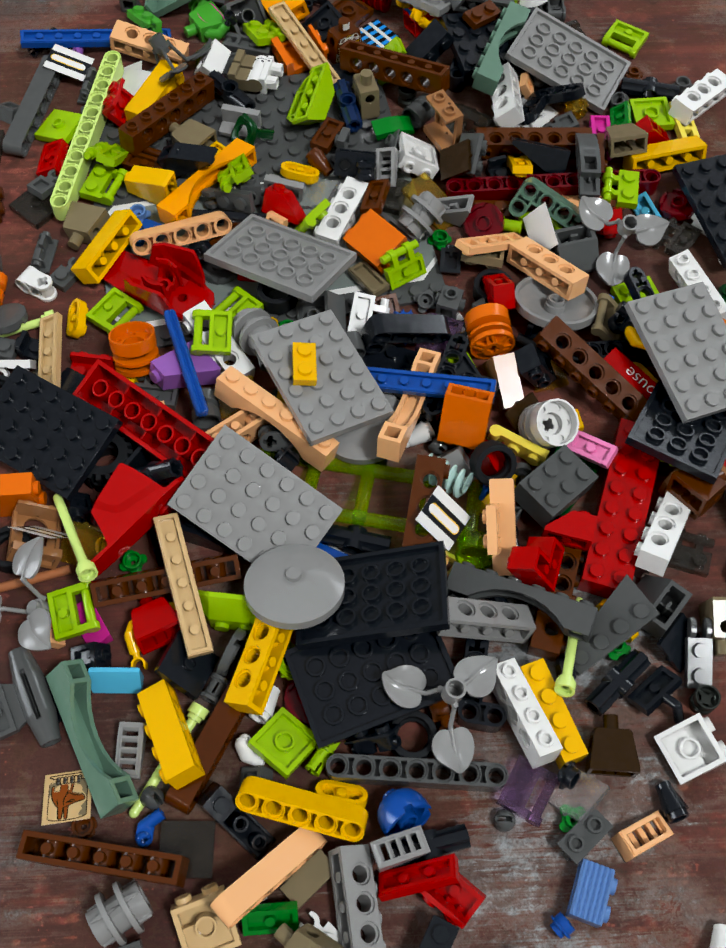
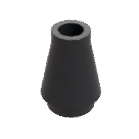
(671, 803)

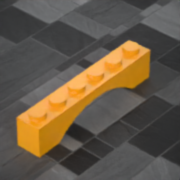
(181, 201)

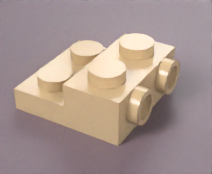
(197, 922)

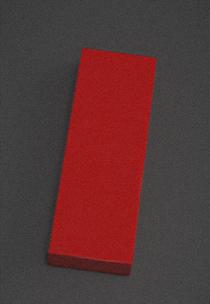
(418, 877)

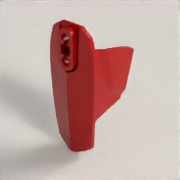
(165, 282)
(127, 511)

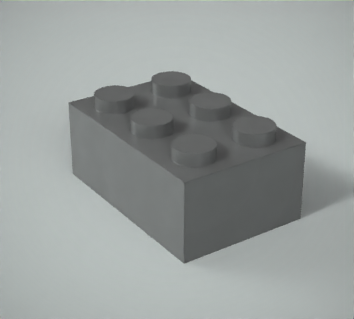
(554, 486)

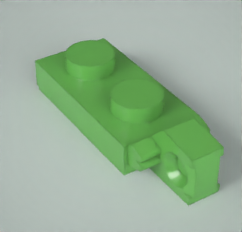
(144, 18)

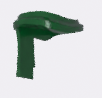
(252, 130)

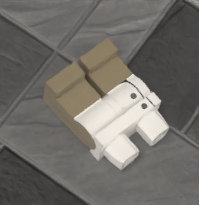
(255, 72)

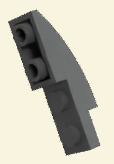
(588, 164)

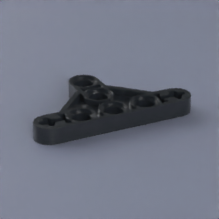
(463, 367)

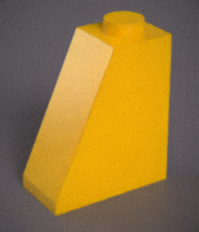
(150, 183)

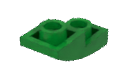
(388, 125)

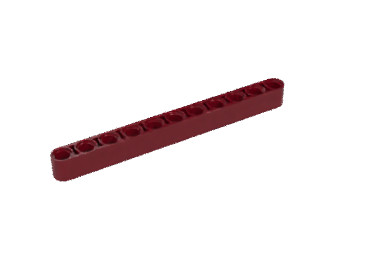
(563, 183)

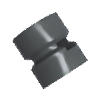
(419, 111)
(214, 415)

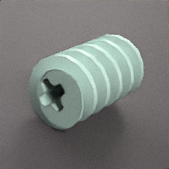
(456, 481)

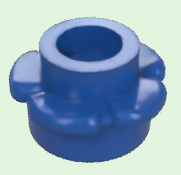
(562, 926)

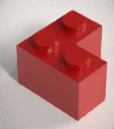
(537, 562)

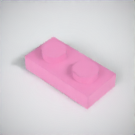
(593, 449)

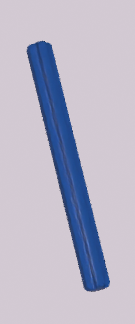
(186, 364)

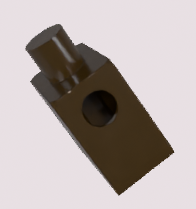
(612, 750)

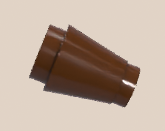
(317, 159)

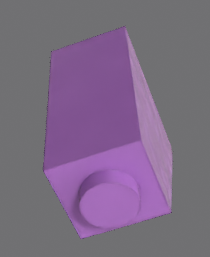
(168, 374)

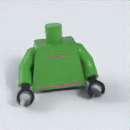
(209, 22)

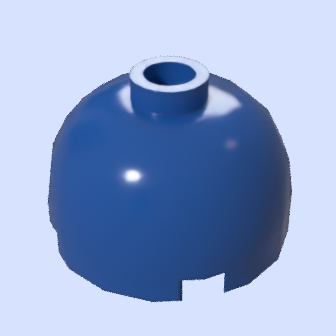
(402, 810)

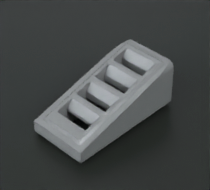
(382, 153)
(123, 728)
(403, 858)

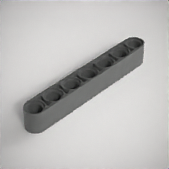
(31, 110)
(404, 779)

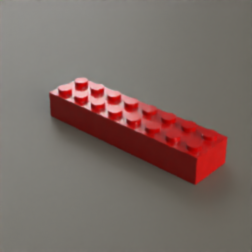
(144, 416)
(620, 516)

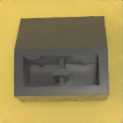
(478, 149)
(577, 246)
(668, 600)

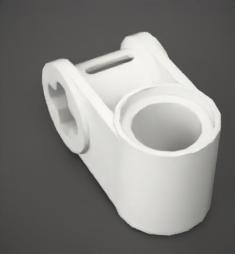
(36, 284)

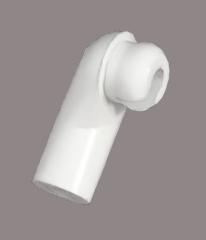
(245, 753)

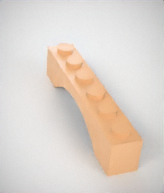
(243, 393)
(399, 427)

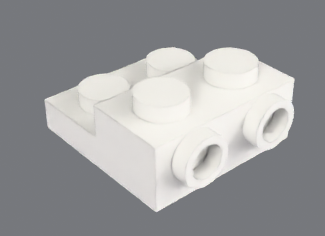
(417, 156)
(691, 748)

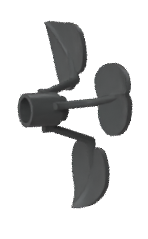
(160, 47)

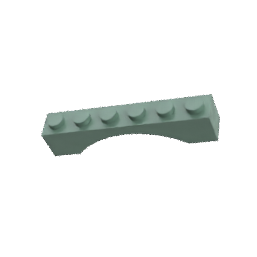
(490, 68)
(107, 782)

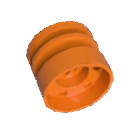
(489, 330)
(133, 348)

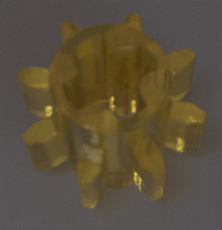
(577, 107)

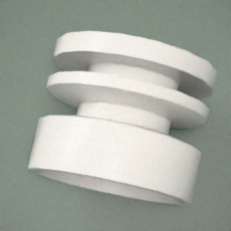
(549, 423)

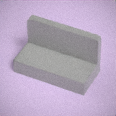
(230, 115)
(297, 187)

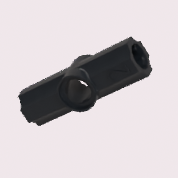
(648, 88)
(230, 91)
(163, 471)
(355, 539)
(617, 682)
(440, 843)

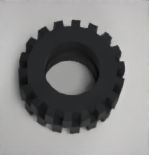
(120, 447)

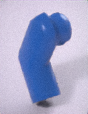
(146, 827)

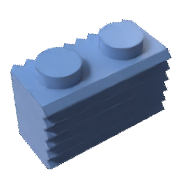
(591, 893)

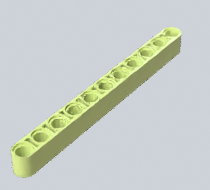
(86, 135)

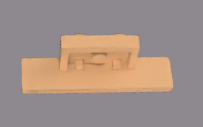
(500, 523)

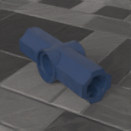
(347, 105)

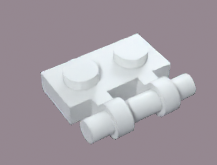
(362, 310)

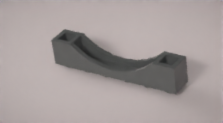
(572, 617)

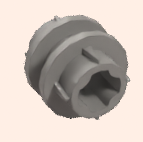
(422, 214)
(250, 322)
(119, 913)

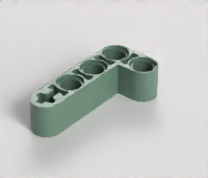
(535, 198)

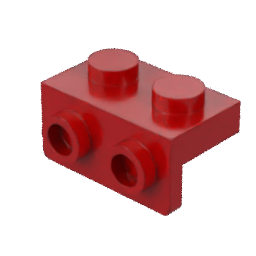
(116, 102)
(455, 901)

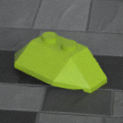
(313, 97)
(226, 611)

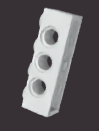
(699, 97)
(507, 100)
(342, 211)
(687, 271)
(241, 361)
(662, 536)
(525, 715)

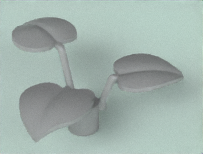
(648, 229)
(35, 631)
(471, 675)

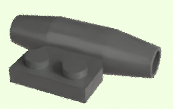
(28, 701)

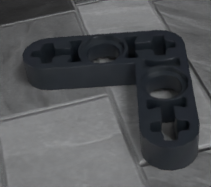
(550, 95)
(634, 290)

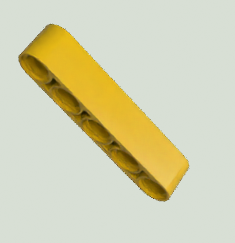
(302, 808)

